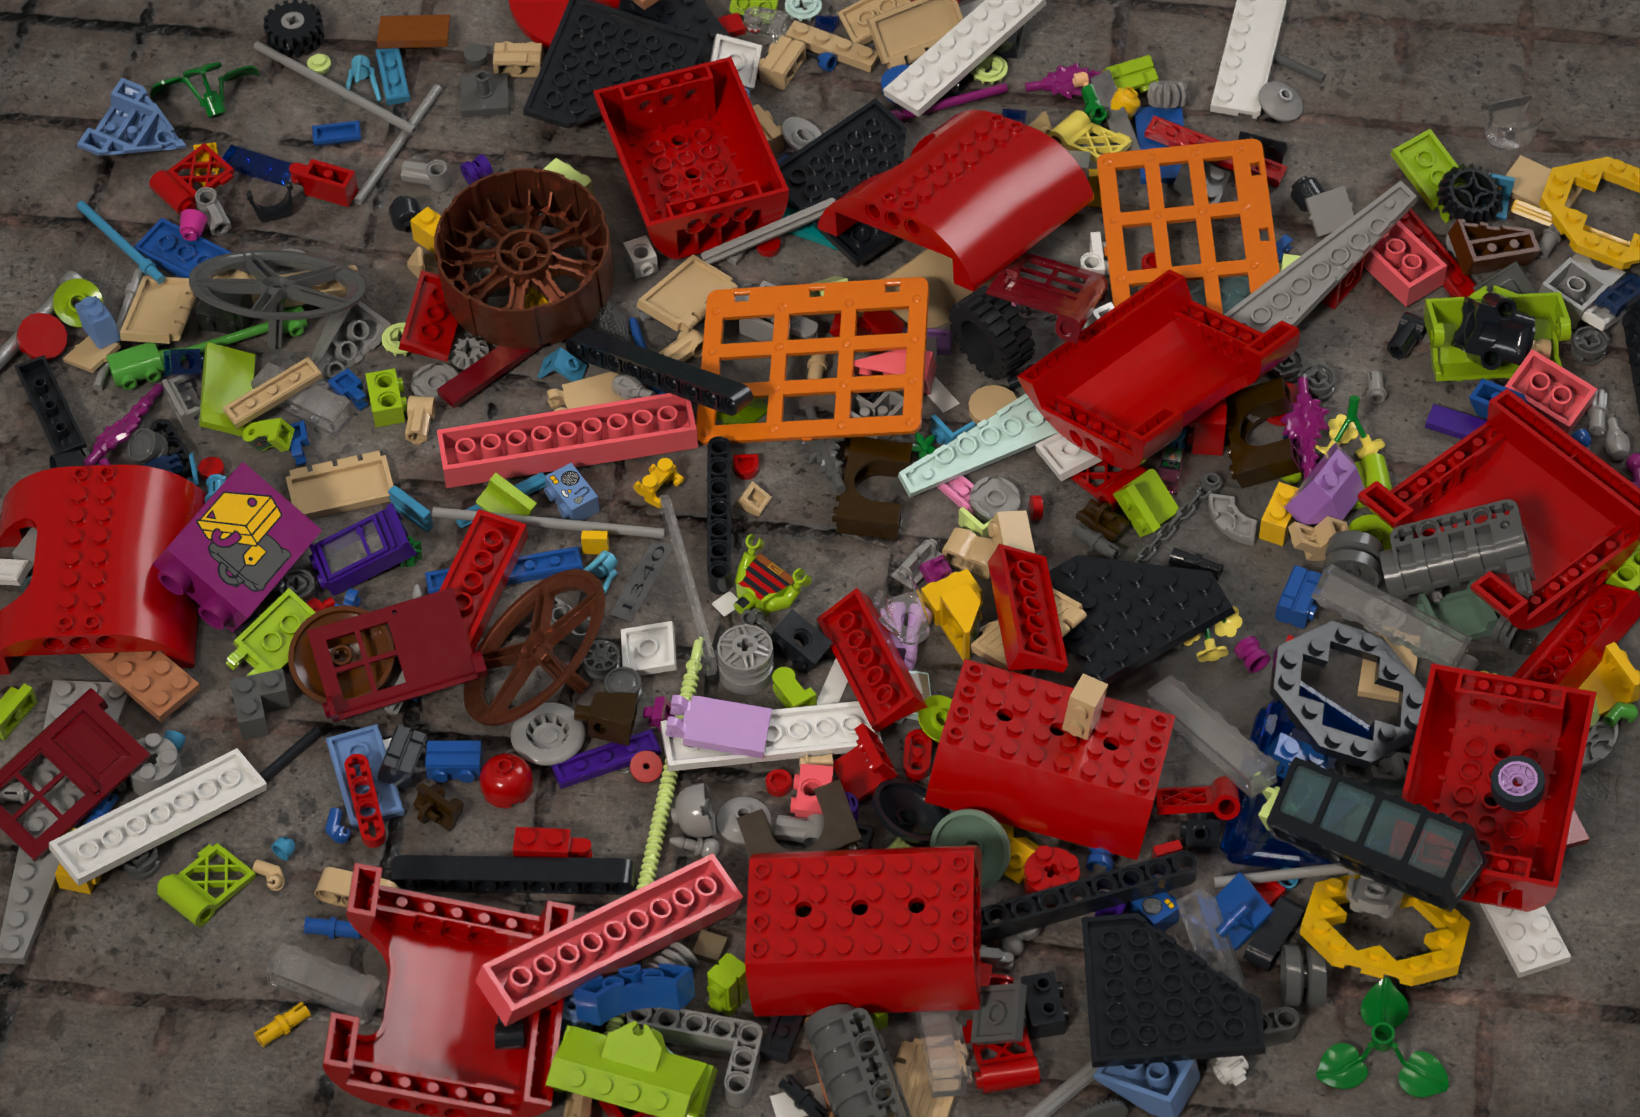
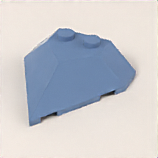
(131, 125)

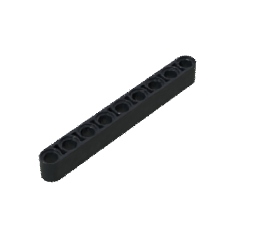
(660, 371)
(514, 874)
(1092, 900)

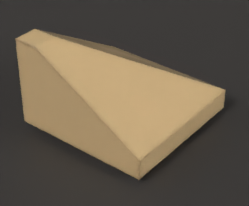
(416, 262)
(753, 499)

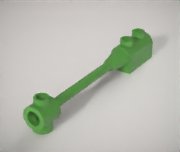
(148, 362)

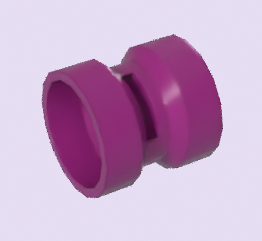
(1253, 656)

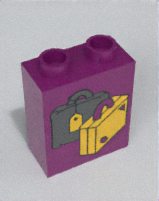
(235, 549)

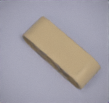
(335, 886)

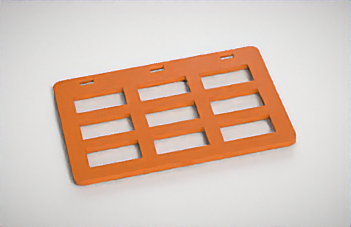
(1252, 208)
(796, 300)

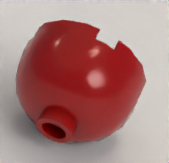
(506, 780)

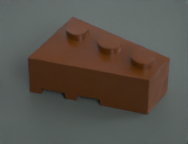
(1489, 248)

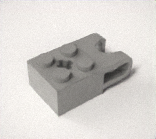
(1580, 285)

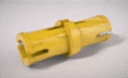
(282, 1024)

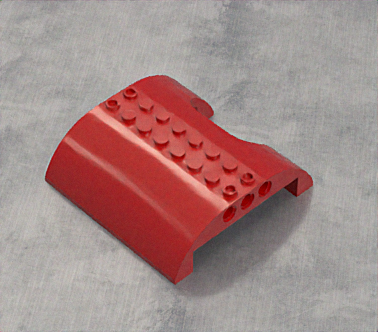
(972, 193)
(1149, 371)
(1570, 501)
(95, 561)
(436, 1023)

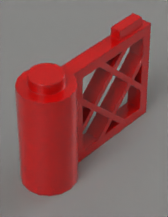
(175, 189)
(1112, 482)
(1219, 798)
(1003, 1072)

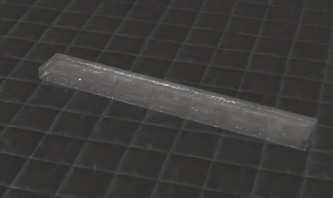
(688, 584)

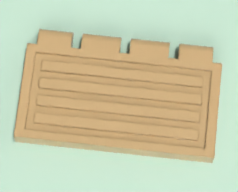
(912, 28)
(683, 294)
(158, 311)
(340, 487)
(990, 644)
(916, 1085)

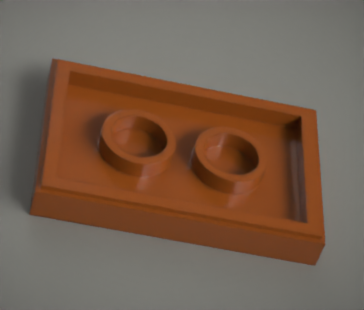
(414, 31)

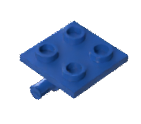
(1241, 910)

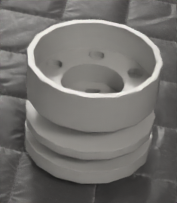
(745, 659)

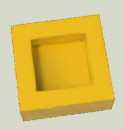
(594, 542)

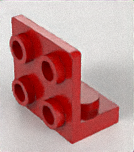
(864, 765)

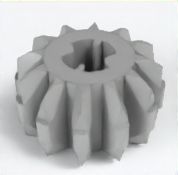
(1167, 94)

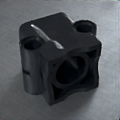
(1494, 331)

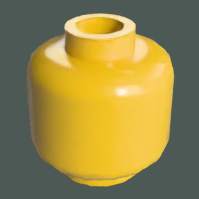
(1126, 98)

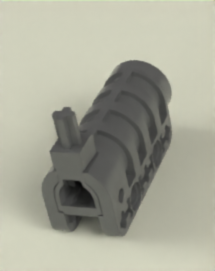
(1459, 552)
(846, 1063)

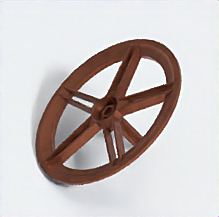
(537, 647)

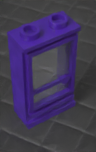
(361, 550)

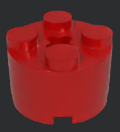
(1048, 869)

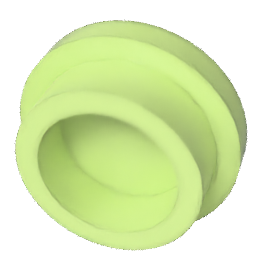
(319, 63)

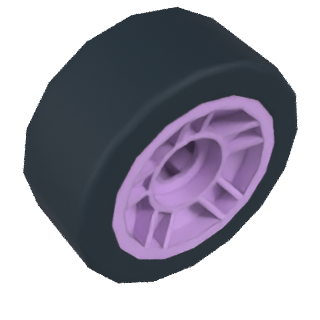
(1524, 772)

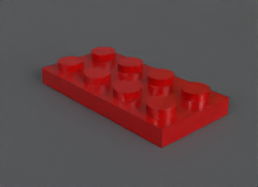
(429, 322)

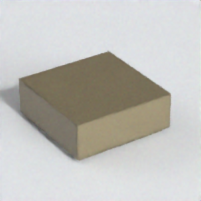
(710, 947)

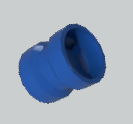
(1101, 857)

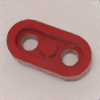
(917, 756)

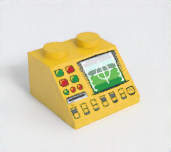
(961, 618)

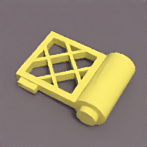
(1076, 130)

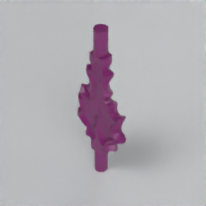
(1061, 81)
(1305, 426)
(122, 429)

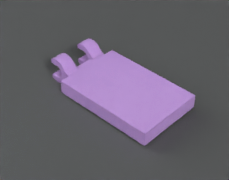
(720, 725)

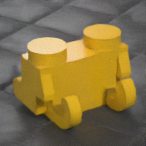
(658, 475)

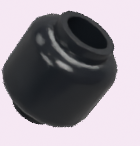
(1305, 188)
(402, 211)

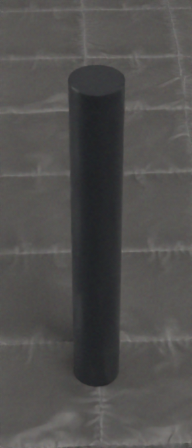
(291, 753)

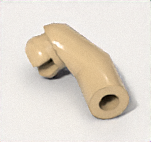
(273, 874)

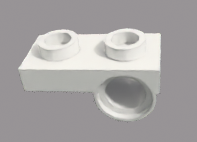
(1094, 259)

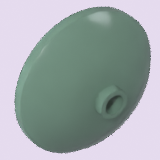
(971, 826)

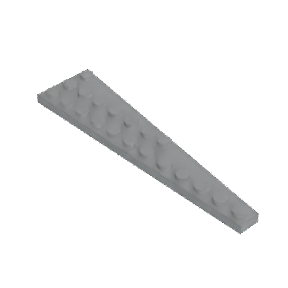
(1314, 274)
(31, 880)

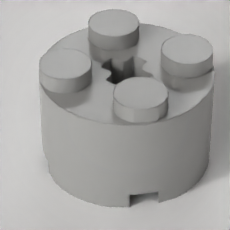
(159, 768)

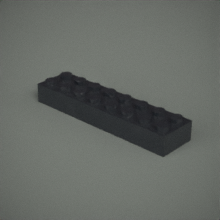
(50, 406)

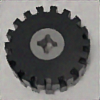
(294, 28)

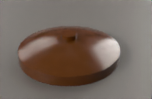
(342, 651)

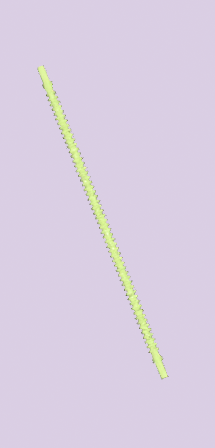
(663, 804)

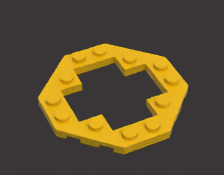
(1571, 221)
(1446, 943)

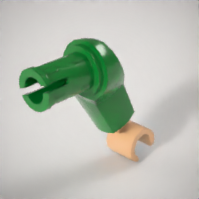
(1092, 105)

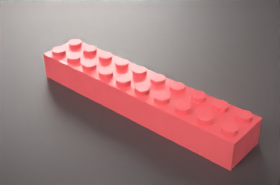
(567, 436)
(608, 939)

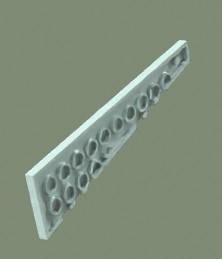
(1000, 436)

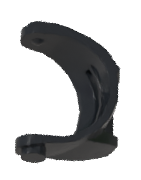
(274, 212)

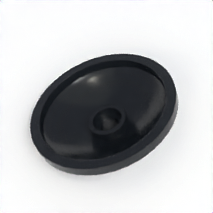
(903, 810)

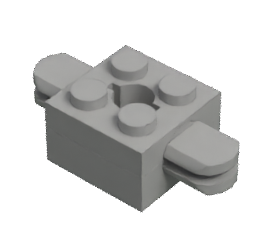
(762, 328)

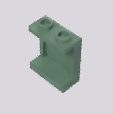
(1461, 611)

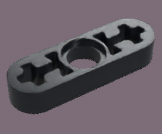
(174, 439)

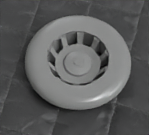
(548, 742)

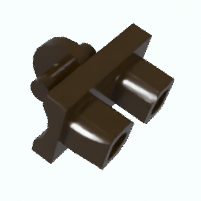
(1102, 519)
(434, 807)

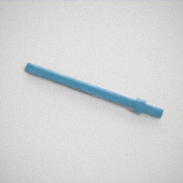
(145, 264)

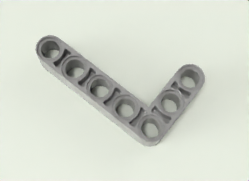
(707, 1038)

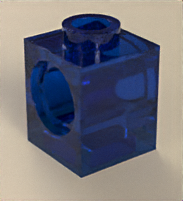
(172, 362)

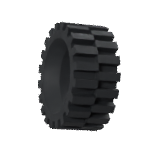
(991, 333)

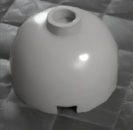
(694, 811)

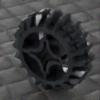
(1478, 190)

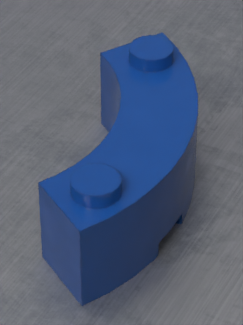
(634, 989)

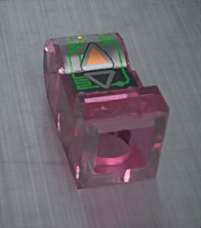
(1170, 467)

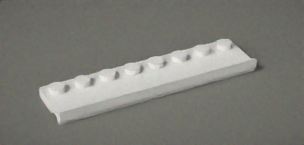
(1248, 56)

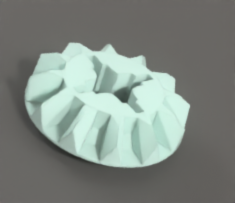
(794, 10)

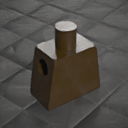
(610, 716)

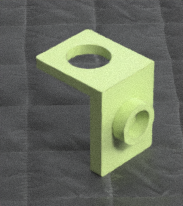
(968, 521)

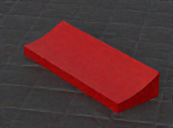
(484, 569)
(1026, 610)
(1581, 636)
(870, 660)

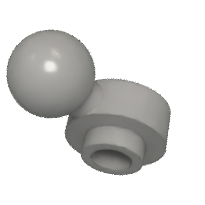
(1014, 943)

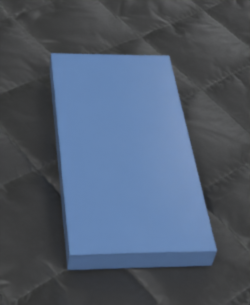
(370, 744)

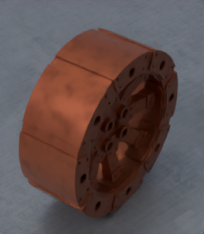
(515, 200)

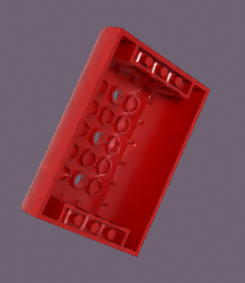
(723, 146)
(1451, 765)
(1047, 780)
(869, 960)

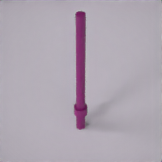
(956, 100)

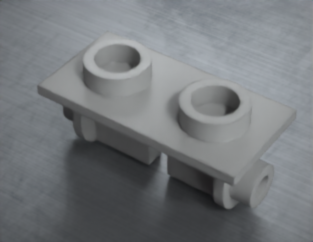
(910, 566)

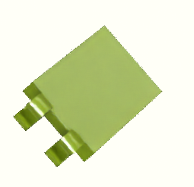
(1424, 164)
(268, 638)

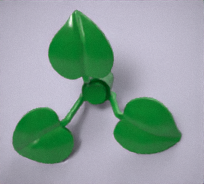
(212, 100)
(1383, 1010)

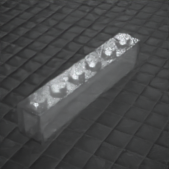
(1390, 617)
(1213, 737)

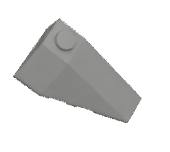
(347, 339)

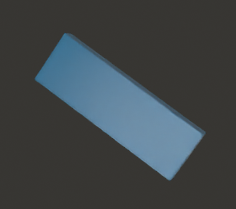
(392, 75)

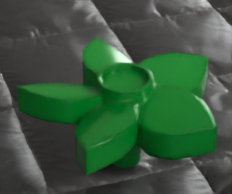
(922, 445)

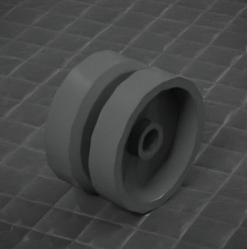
(1356, 554)
(1301, 975)

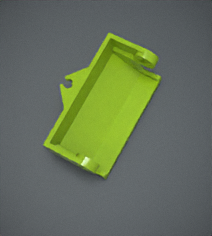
(1444, 317)
(631, 1071)

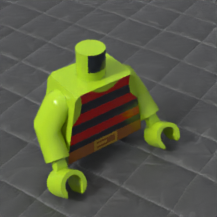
(765, 584)

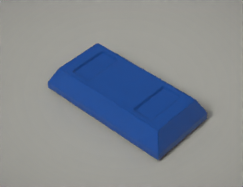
(336, 133)

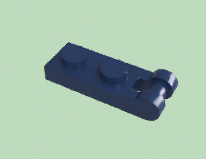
(1620, 295)

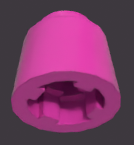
(192, 224)

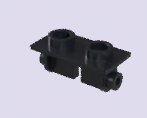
(1272, 148)

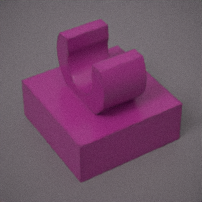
(935, 569)
(658, 713)

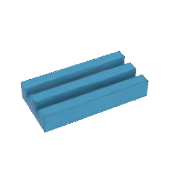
(411, 508)

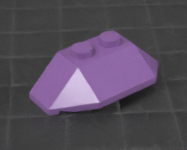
(1328, 489)

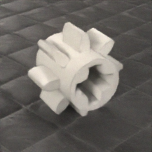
(1231, 1069)

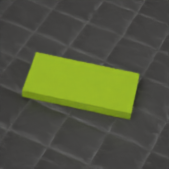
(225, 379)

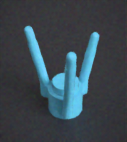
(360, 70)
(603, 566)

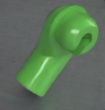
(1619, 711)

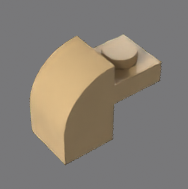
(1315, 539)

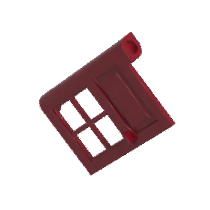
(1071, 307)
(427, 642)
(85, 749)

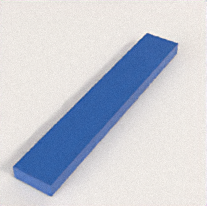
(527, 568)

